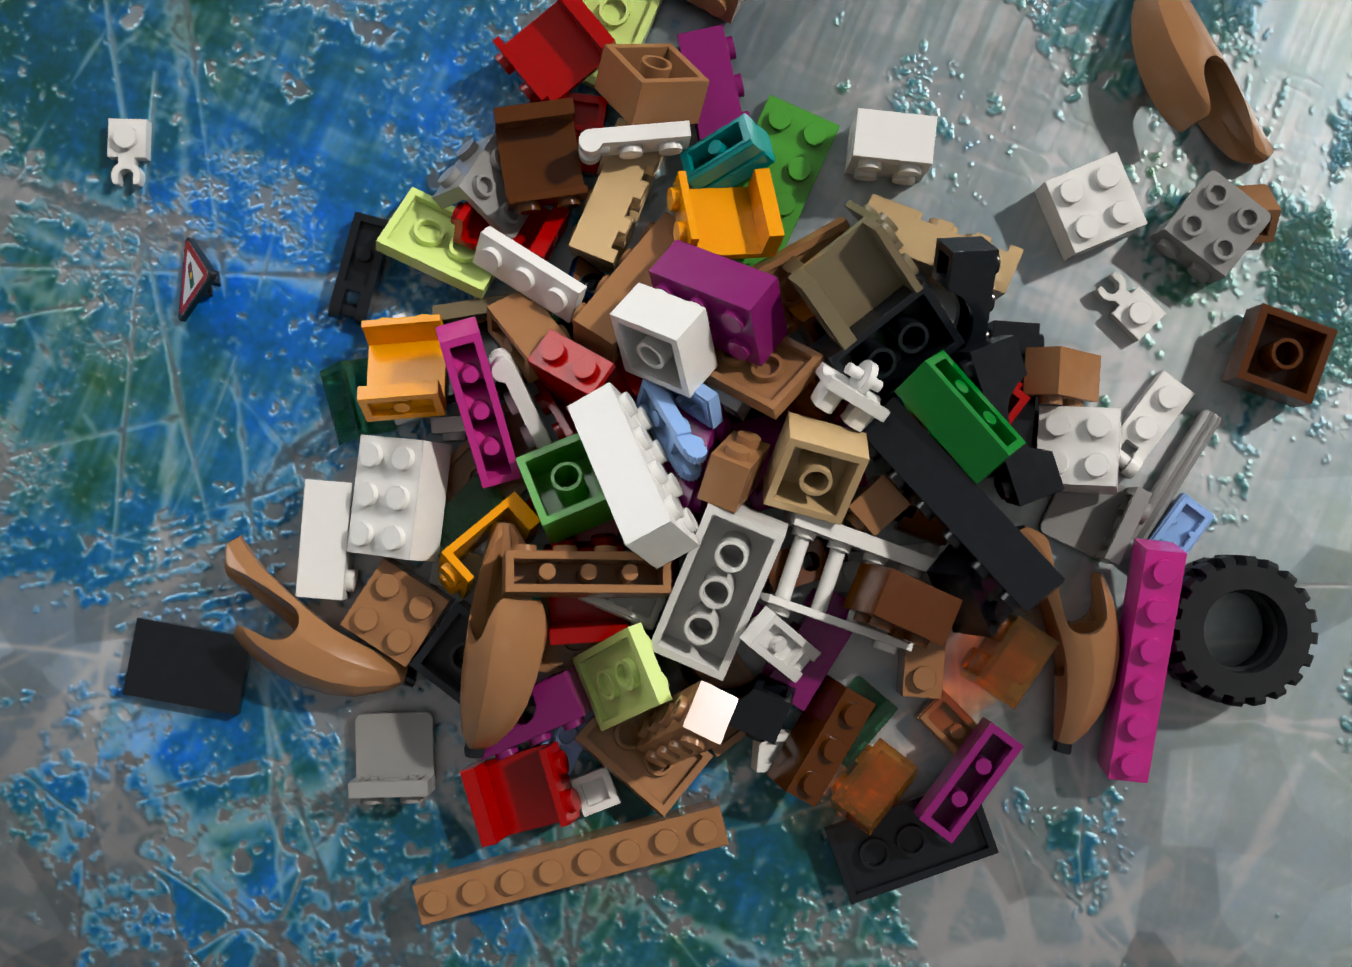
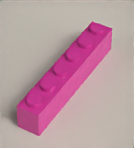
(1145, 650)

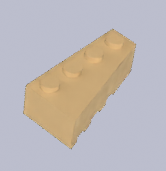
(613, 208)
(921, 237)

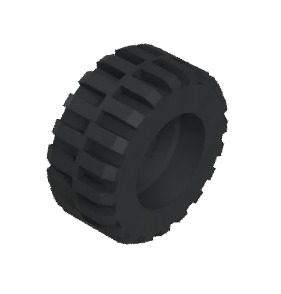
(1283, 640)

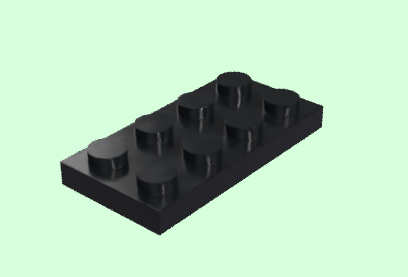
(903, 850)

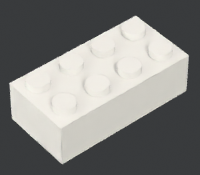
(634, 476)
(718, 588)

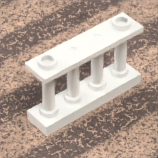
(840, 542)

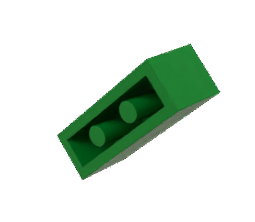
(959, 416)

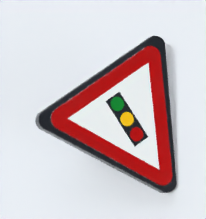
(197, 279)

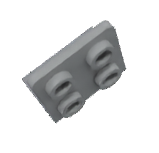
(480, 182)
(1212, 228)
(1097, 522)
(393, 757)

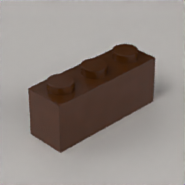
(820, 740)

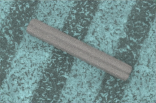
(1178, 469)

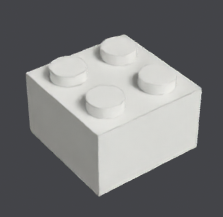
(890, 146)
(1090, 206)
(664, 339)
(1083, 446)

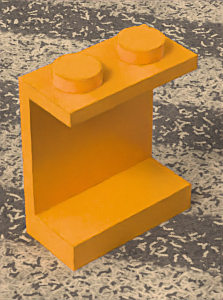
(728, 220)
(403, 369)
(454, 574)

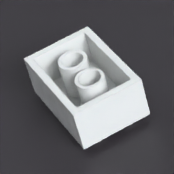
(399, 498)

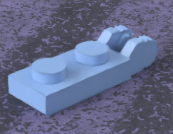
(672, 431)

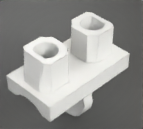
(863, 403)

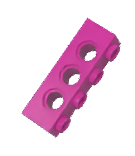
(478, 401)

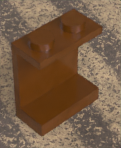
(539, 155)

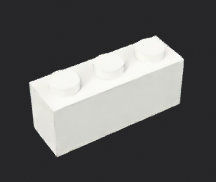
(323, 560)

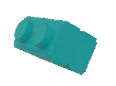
(728, 155)

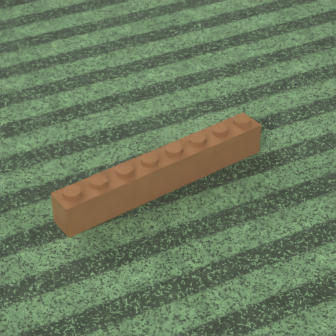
(570, 861)

